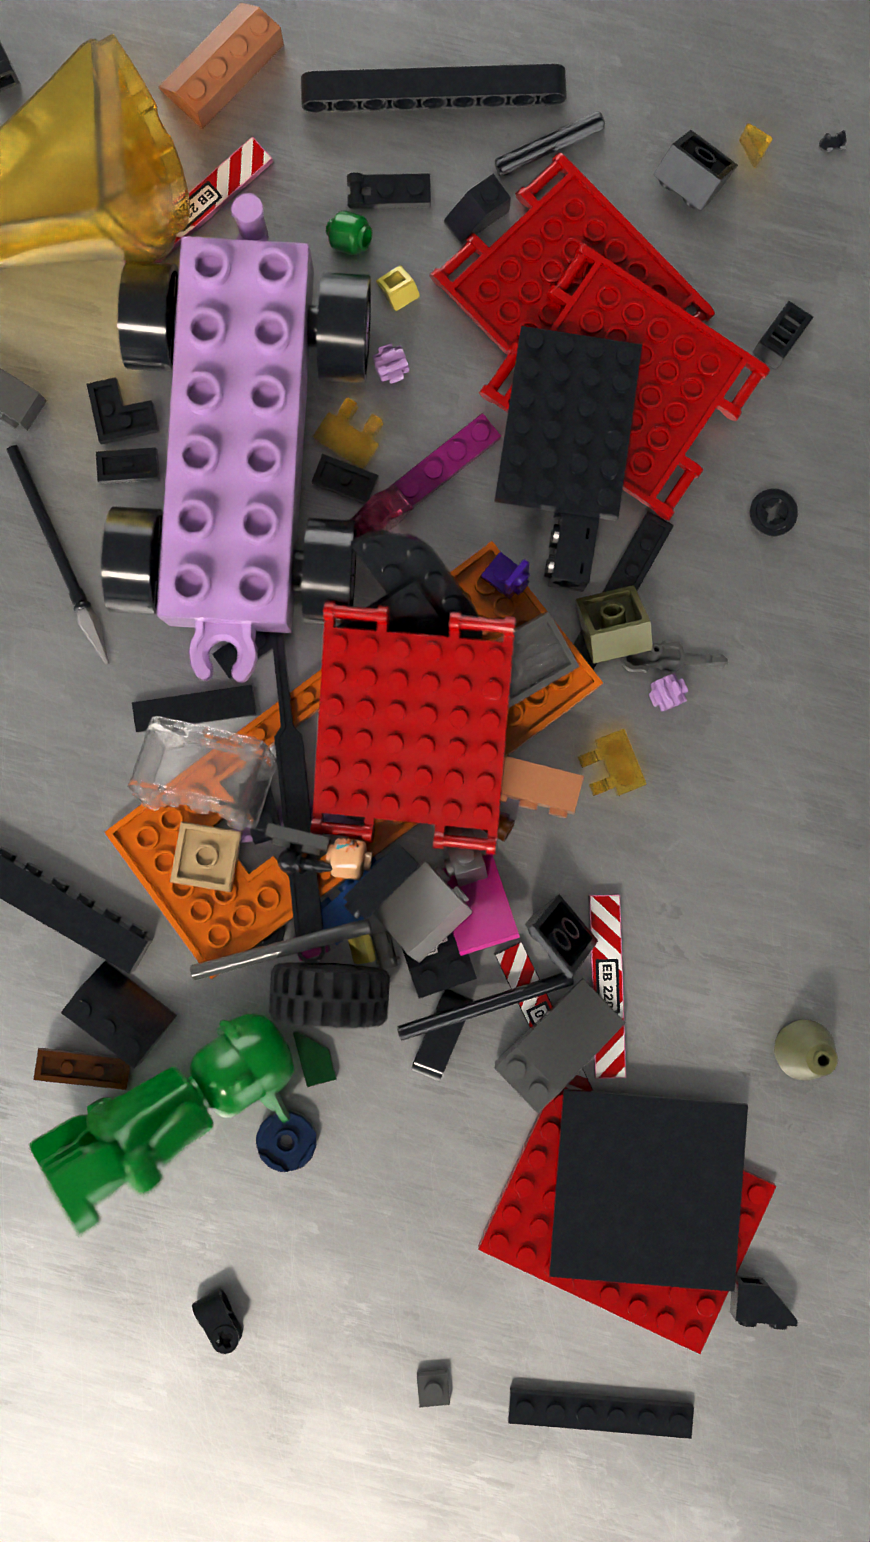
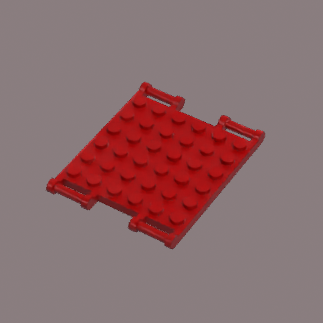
(513, 275)
(680, 373)
(412, 726)

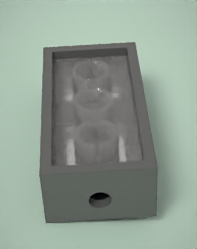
(538, 657)

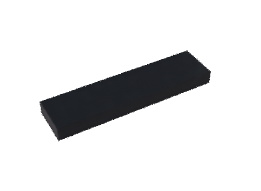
(197, 707)

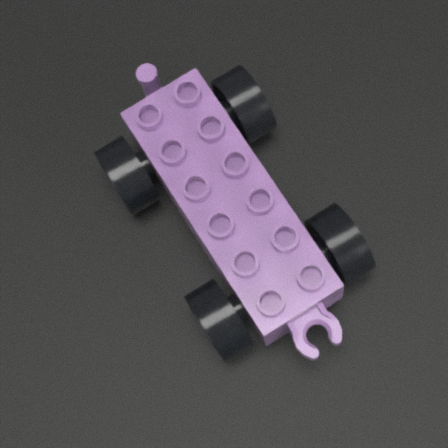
(238, 348)

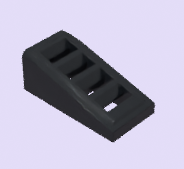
(773, 351)

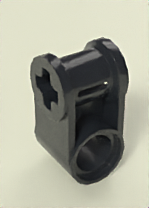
(215, 1316)

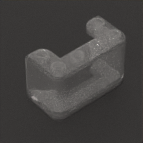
(203, 770)

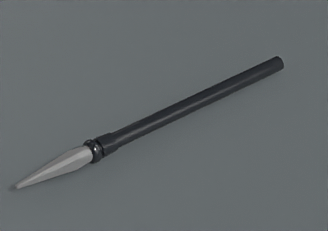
(87, 618)

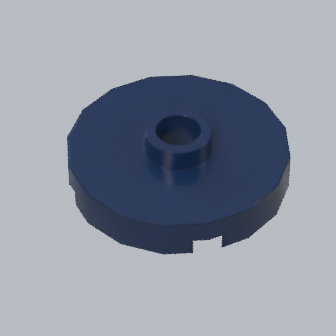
(282, 1156)

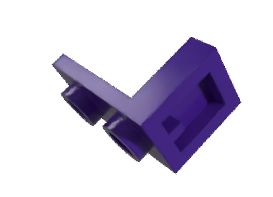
(507, 575)

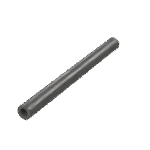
(281, 949)

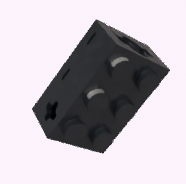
(573, 551)

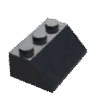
(119, 1014)

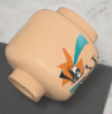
(349, 858)

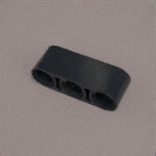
(439, 1044)

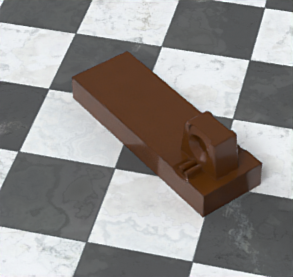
(81, 1069)

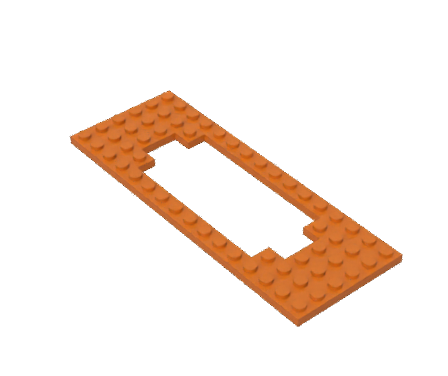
(260, 903)

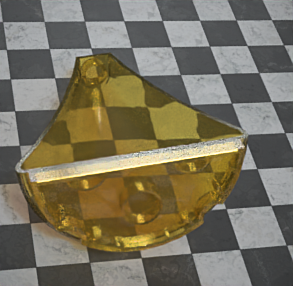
(90, 168)

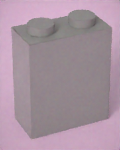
(423, 911)

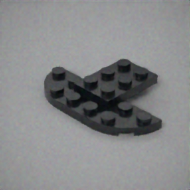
(416, 584)

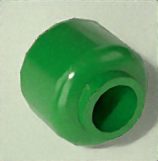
(349, 233)

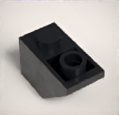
(758, 1303)

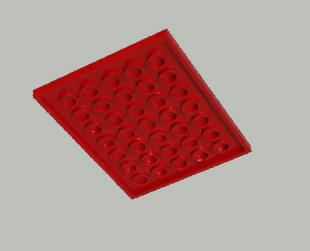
(523, 1232)

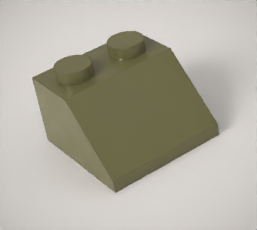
(614, 624)

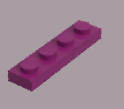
(447, 460)

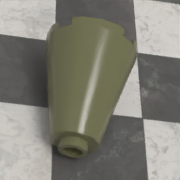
(805, 1050)

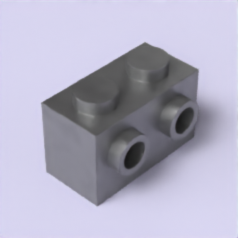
(464, 863)

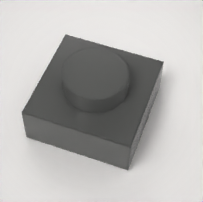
(433, 1388)

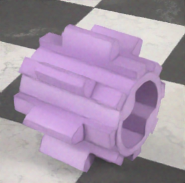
(390, 363)
(668, 692)

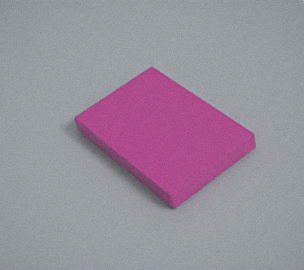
(491, 915)

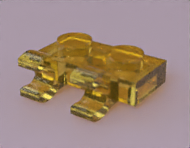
(346, 440)
(619, 762)

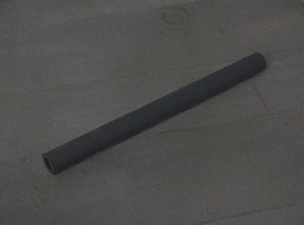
(483, 1006)

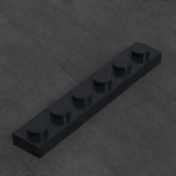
(600, 1413)

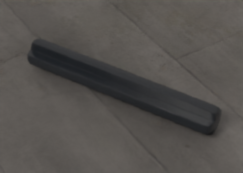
(549, 143)

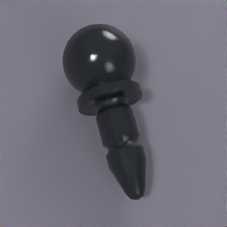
(293, 861)

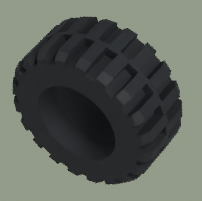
(329, 995)

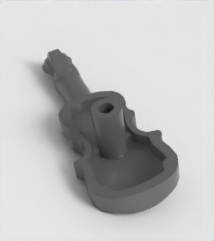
(669, 657)

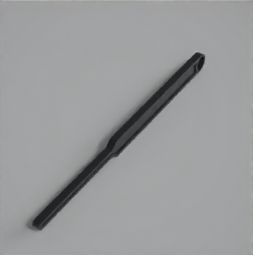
(295, 802)

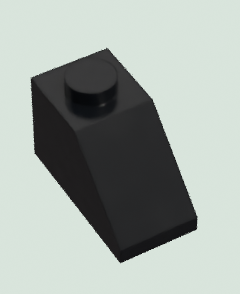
(478, 209)

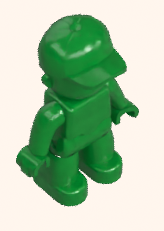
(155, 1121)

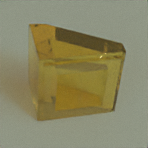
(755, 143)

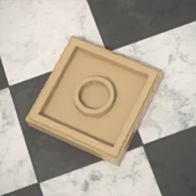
(206, 856)

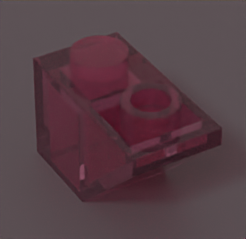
(382, 511)

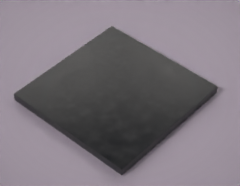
(648, 1190)

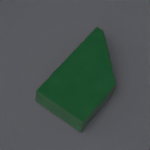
(315, 1060)

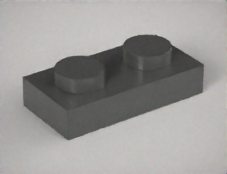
(285, 836)

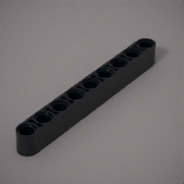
(433, 88)

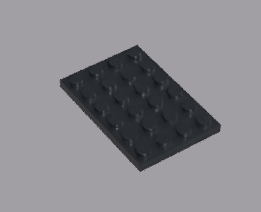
(568, 423)

